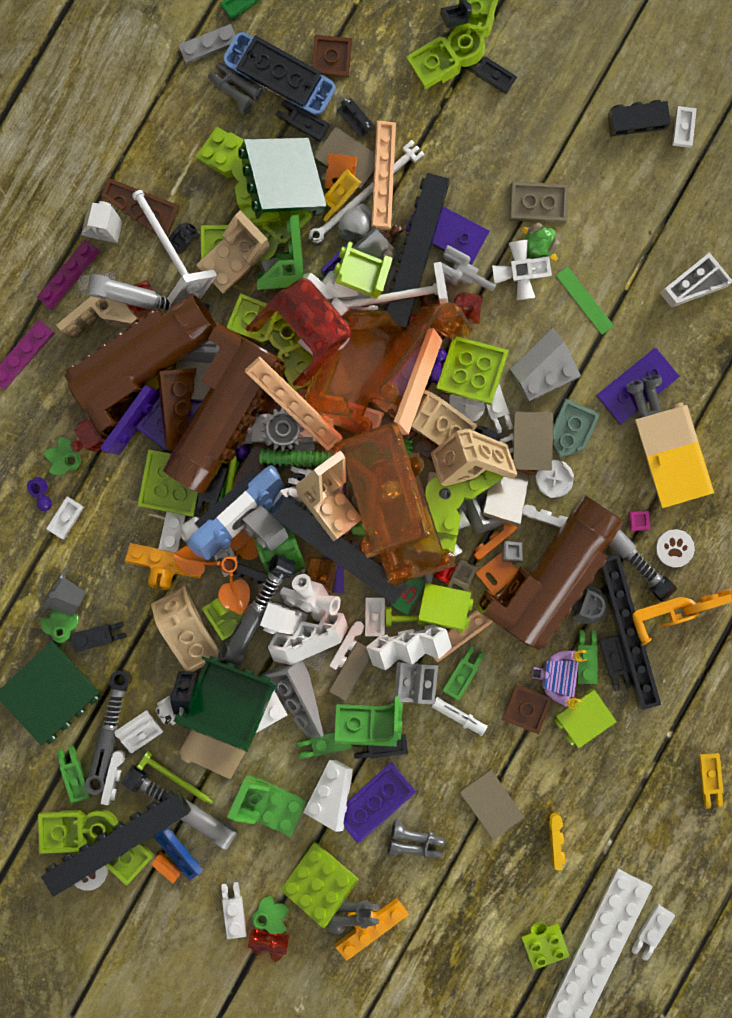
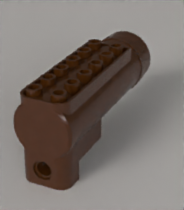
(117, 372)
(224, 412)
(540, 599)

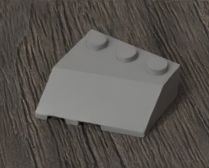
(544, 367)

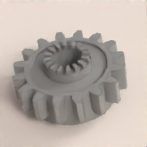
(275, 437)

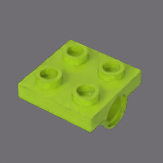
(221, 618)
(545, 945)

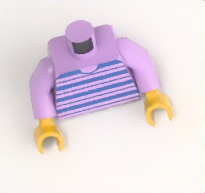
(560, 676)

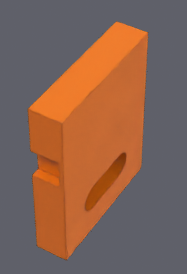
(337, 165)
(500, 571)
(166, 867)

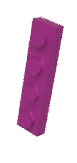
(68, 274)
(24, 353)

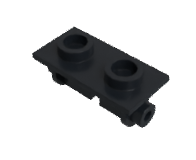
(355, 117)

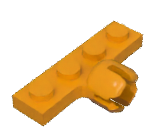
(159, 561)
(360, 937)

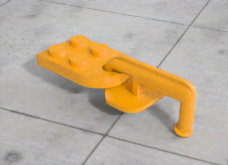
(687, 605)

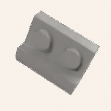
(416, 682)

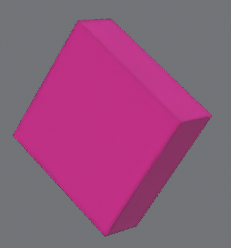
(639, 520)

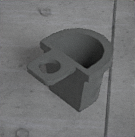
(63, 596)
(591, 606)

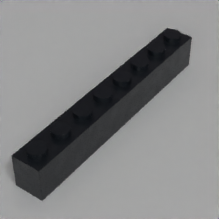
(418, 245)
(340, 551)
(635, 653)
(115, 843)

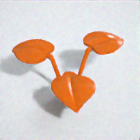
(231, 595)

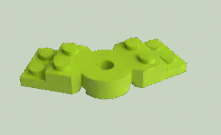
(444, 57)
(221, 155)
(275, 233)
(290, 351)
(445, 510)
(71, 829)

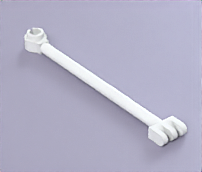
(409, 155)

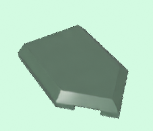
(573, 428)

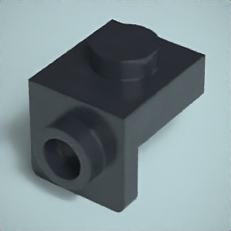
(456, 14)

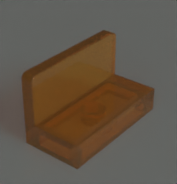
(321, 571)

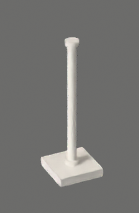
(189, 283)
(438, 288)

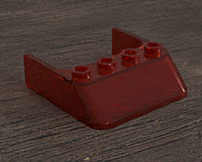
(311, 318)

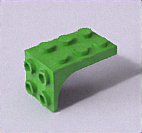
(369, 724)

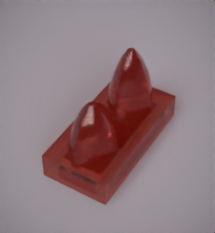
(273, 943)

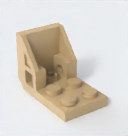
(236, 253)
(112, 312)
(438, 419)
(468, 455)
(325, 499)
(183, 629)

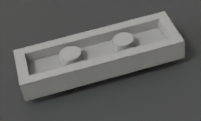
(207, 44)

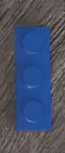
(178, 853)

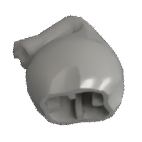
(355, 223)

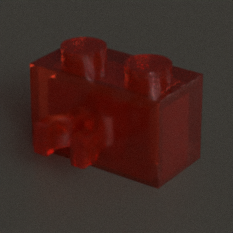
(88, 437)

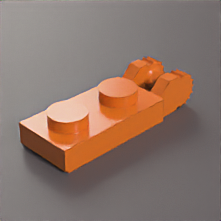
(496, 539)

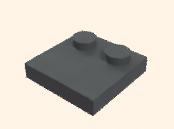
(376, 245)

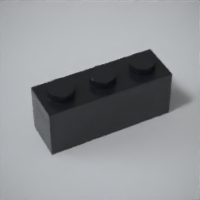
(638, 118)

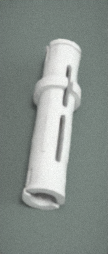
(459, 716)

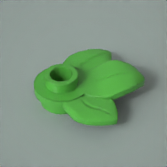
(60, 457)
(57, 622)
(273, 914)

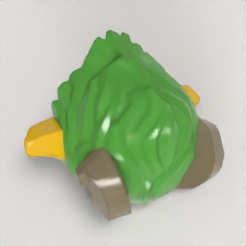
(541, 242)

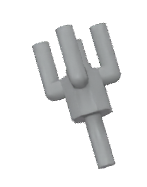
(462, 270)

